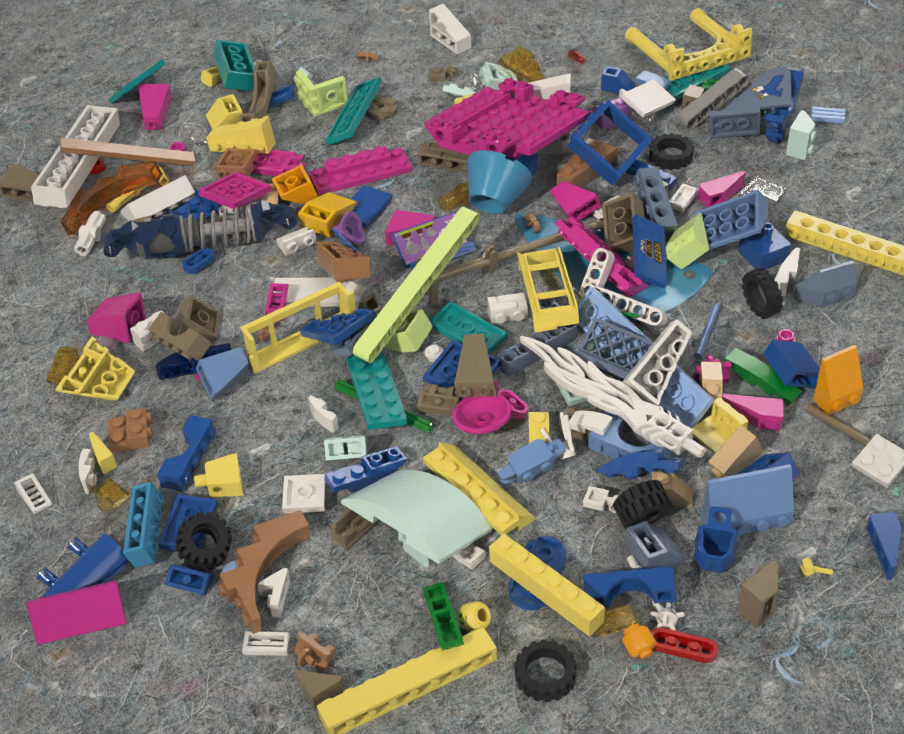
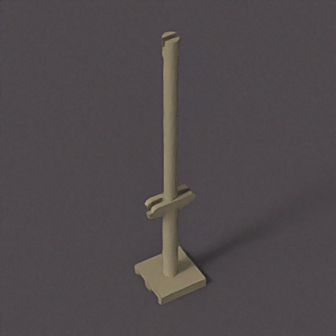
(491, 257)

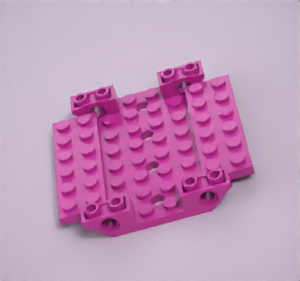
(507, 120)

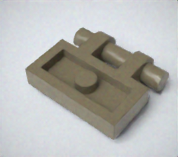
(437, 400)

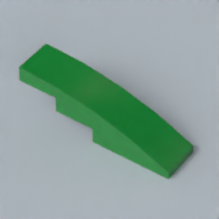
(764, 376)
(443, 616)

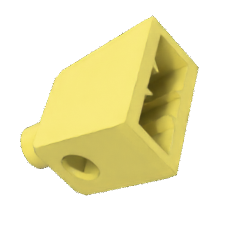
(221, 477)

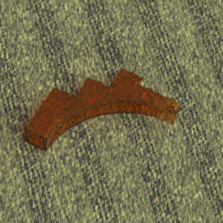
(107, 189)

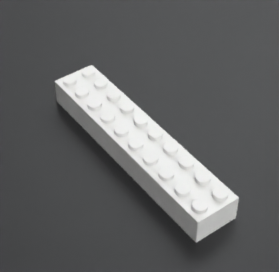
(68, 171)

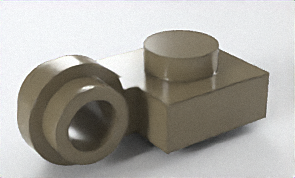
(439, 73)

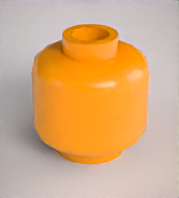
(639, 641)

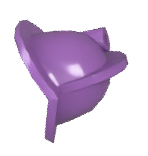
(351, 228)

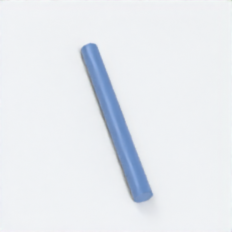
(707, 330)

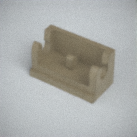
(350, 528)

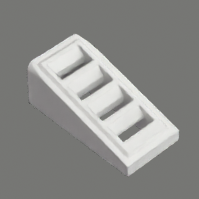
(27, 482)

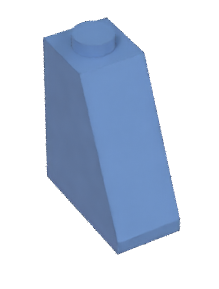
(221, 370)

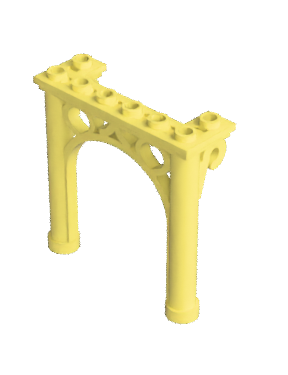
(678, 65)

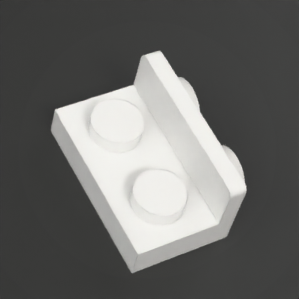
(296, 240)

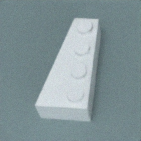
(655, 368)

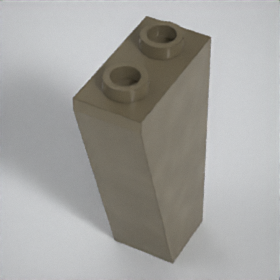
(18, 183)
(474, 370)

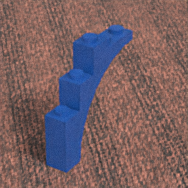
(780, 117)

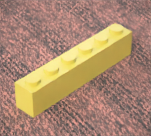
(547, 584)

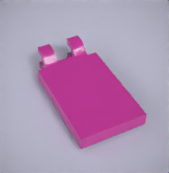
(276, 162)

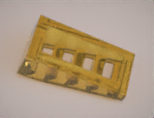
(63, 355)

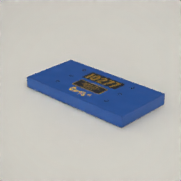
(649, 251)

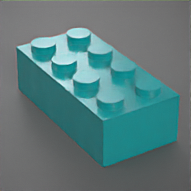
(234, 65)

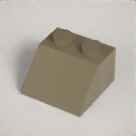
(198, 316)

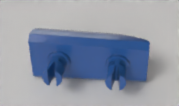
(93, 567)

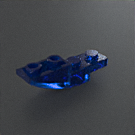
(177, 365)

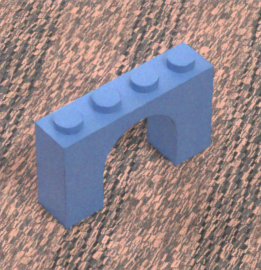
(614, 447)

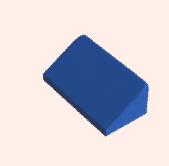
(188, 579)

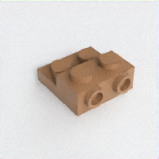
(235, 161)
(130, 430)

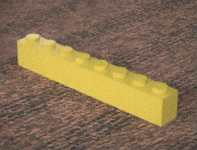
(406, 683)

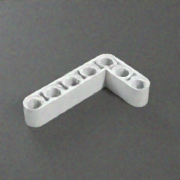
(616, 298)

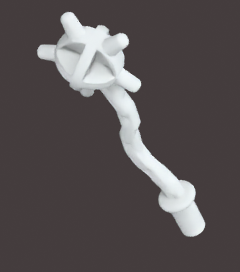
(666, 616)

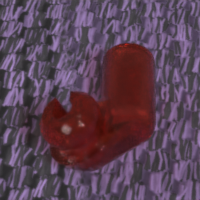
(573, 54)

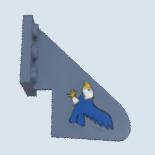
(743, 114)

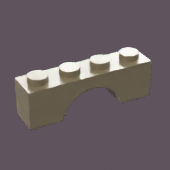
(188, 344)

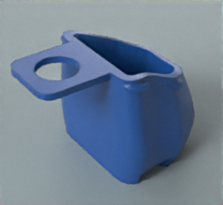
(716, 543)

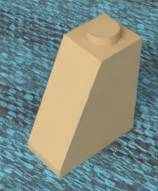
(735, 453)

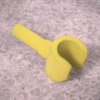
(809, 569)

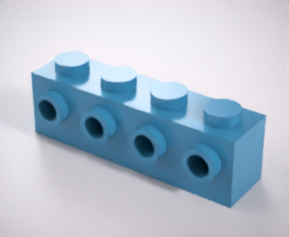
(143, 524)

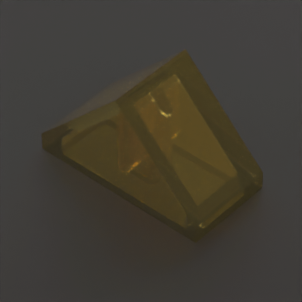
(110, 495)

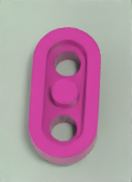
(518, 406)

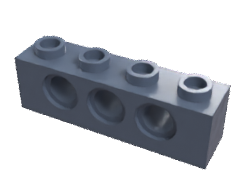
(655, 198)

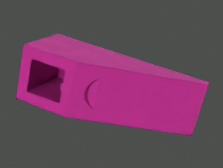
(720, 189)

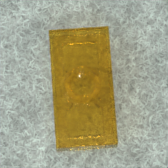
(616, 620)

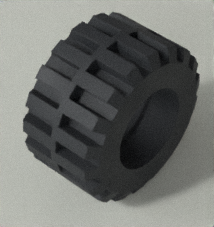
(642, 503)
(211, 526)

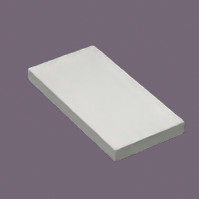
(304, 287)

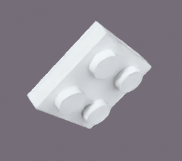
(880, 461)
(304, 493)

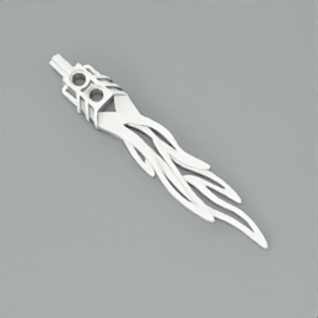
(604, 393)

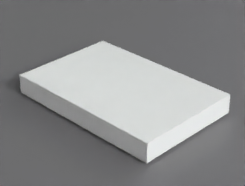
(648, 98)

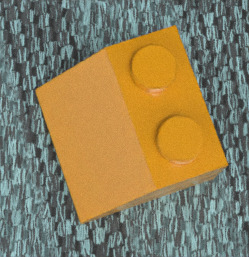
(295, 186)

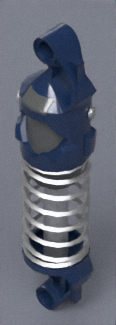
(178, 235)

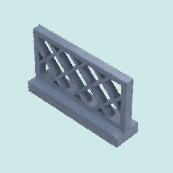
(605, 365)

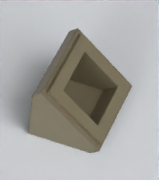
(370, 303)

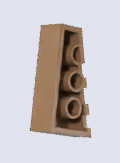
(579, 172)
(342, 262)

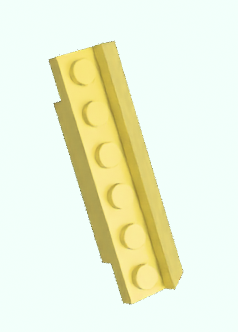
(493, 501)

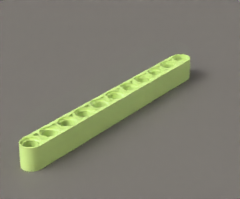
(416, 285)

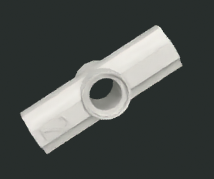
(89, 233)

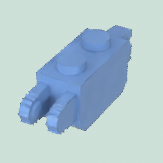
(530, 461)

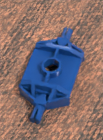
(196, 206)

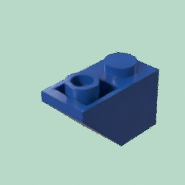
(615, 79)

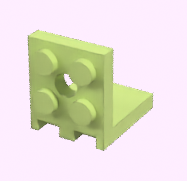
(316, 96)

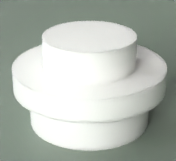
(433, 352)

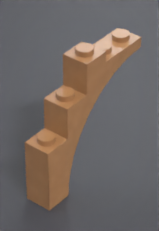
(252, 561)

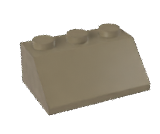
(619, 222)

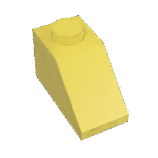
(537, 421)

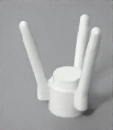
(569, 448)

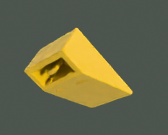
(325, 212)

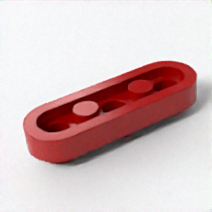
(694, 645)

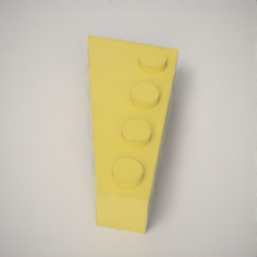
(243, 135)

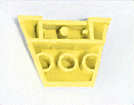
(97, 374)

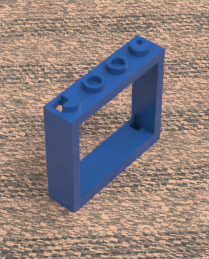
(595, 160)

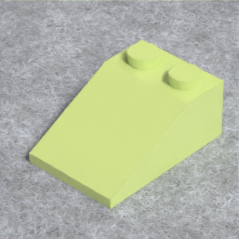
(687, 242)
(410, 333)

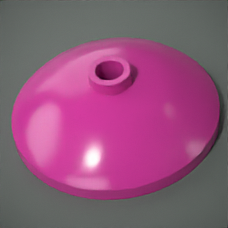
(481, 414)

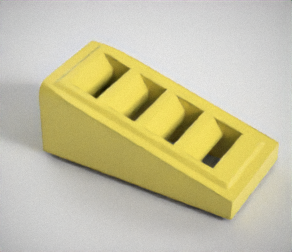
(210, 76)
(103, 454)

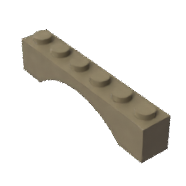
(264, 82)

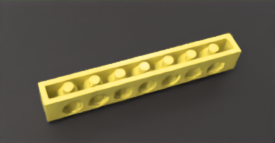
(846, 242)

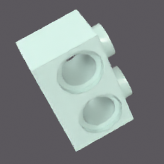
(345, 447)

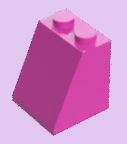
(116, 317)

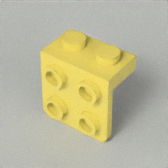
(718, 426)

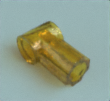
(456, 197)

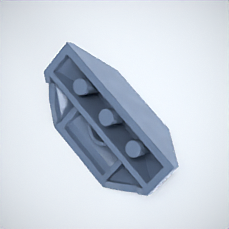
(830, 284)

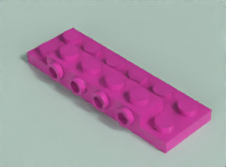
(359, 169)

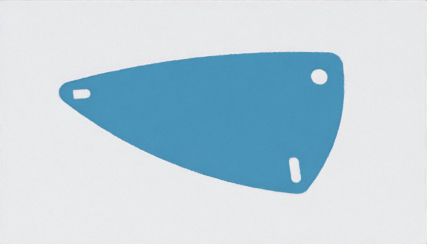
(675, 293)

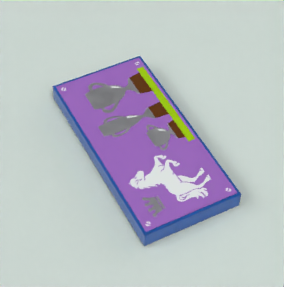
(419, 238)

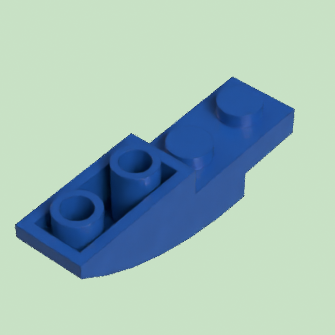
(639, 461)
(370, 470)

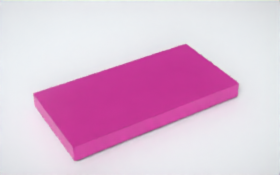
(76, 612)

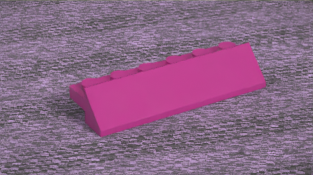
(588, 242)

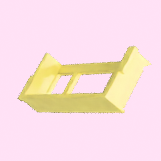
(553, 317)
(294, 343)

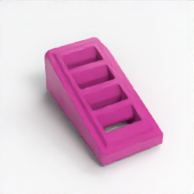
(282, 302)

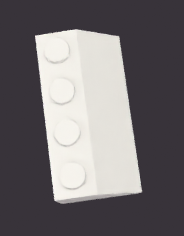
(160, 200)

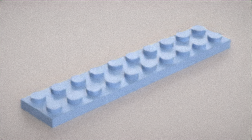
(682, 394)

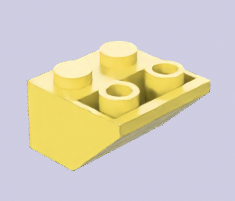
(224, 112)

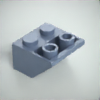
(652, 546)

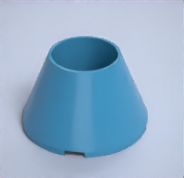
(495, 181)

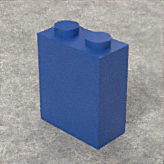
(792, 363)

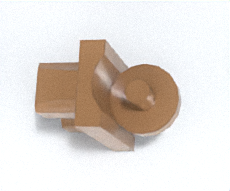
(311, 652)

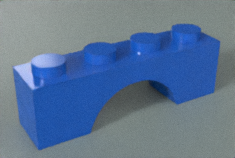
(178, 471)
(655, 582)

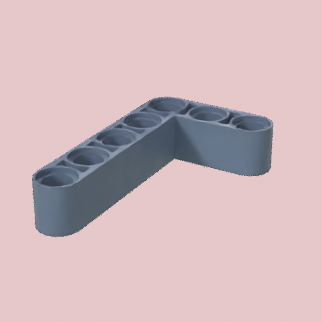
(520, 356)

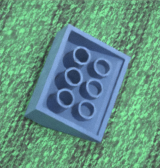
(734, 219)
(756, 499)

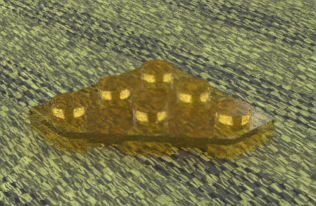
(522, 64)

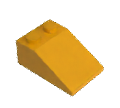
(839, 381)

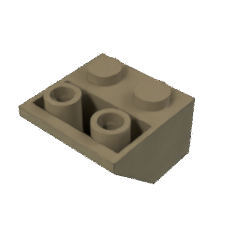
(759, 595)

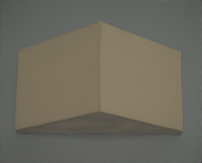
(319, 686)

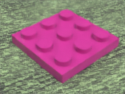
(235, 190)

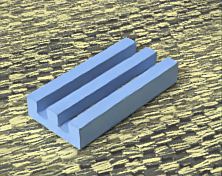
(828, 115)

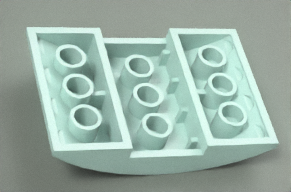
(424, 509)

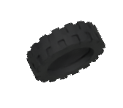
(671, 141)
(771, 291)
(545, 650)

